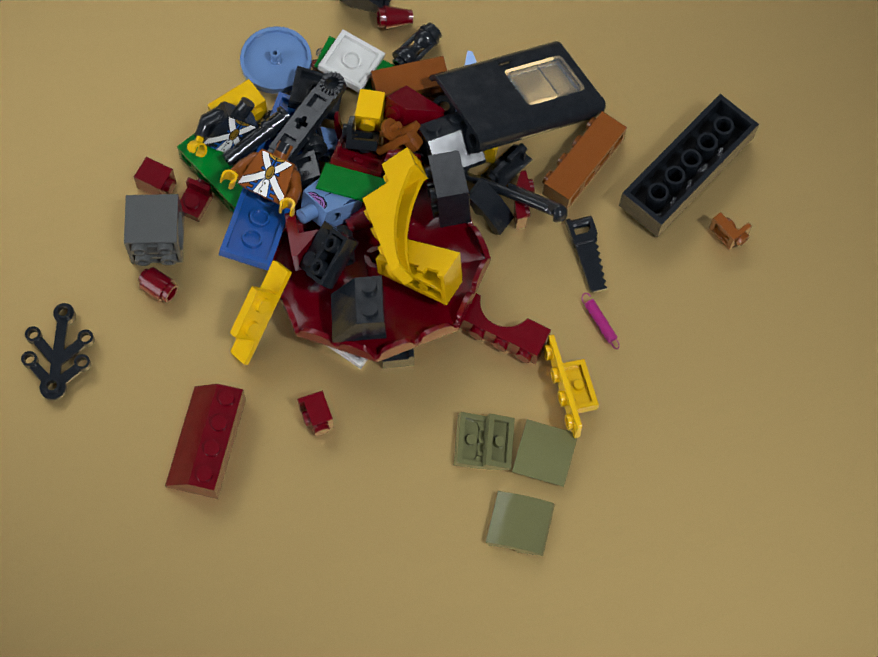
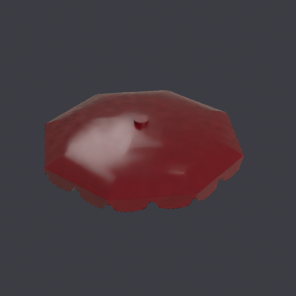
(410, 316)

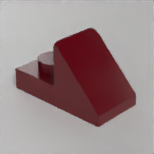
(298, 239)

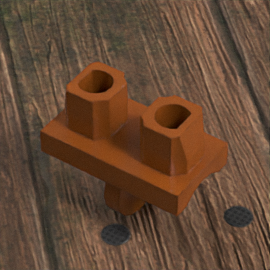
(396, 135)

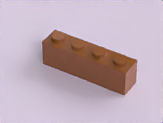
(584, 159)

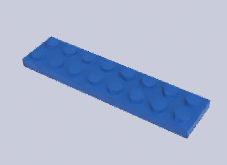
(256, 221)

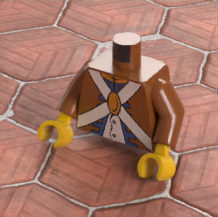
(268, 176)

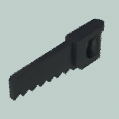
(587, 252)

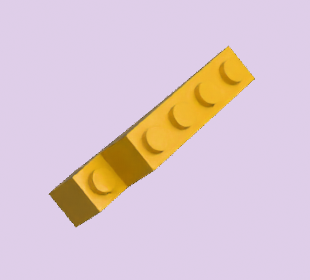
(391, 209)

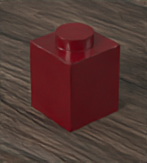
(155, 177)

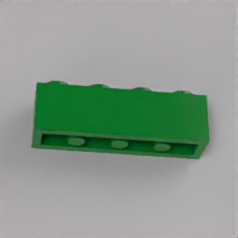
(210, 170)

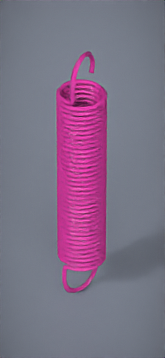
(600, 320)

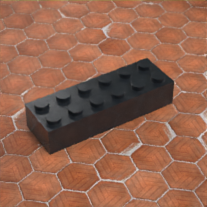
(688, 165)

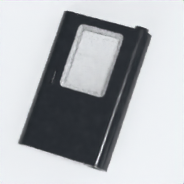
(520, 95)

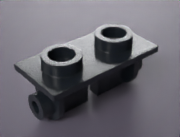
(508, 165)

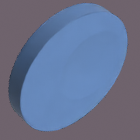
(272, 58)

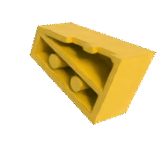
(433, 268)

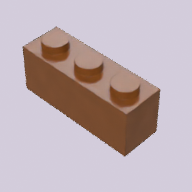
(412, 74)

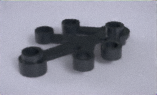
(58, 355)

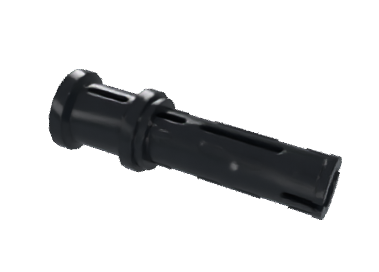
(267, 130)

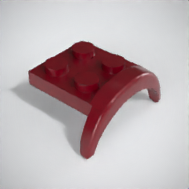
(352, 159)

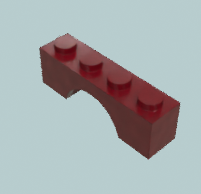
(523, 340)

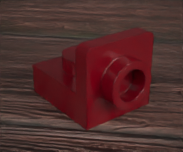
(196, 198)

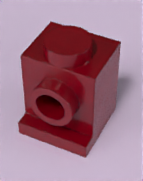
(317, 413)

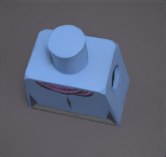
(325, 206)

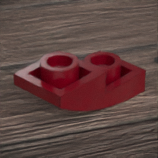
(521, 211)

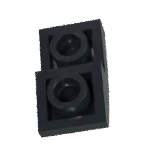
(491, 206)

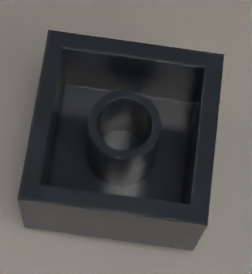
(448, 189)

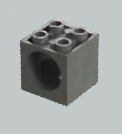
(154, 229)

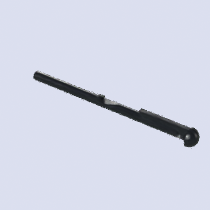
(518, 194)

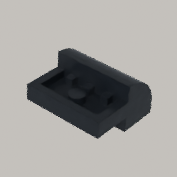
(328, 255)

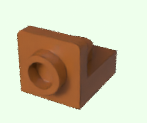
(727, 233)

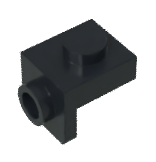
(357, 139)

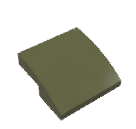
(484, 441)
(545, 453)
(520, 523)

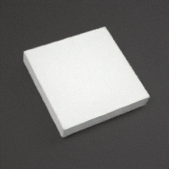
(351, 59)

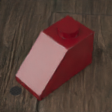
(408, 105)

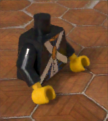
(223, 127)

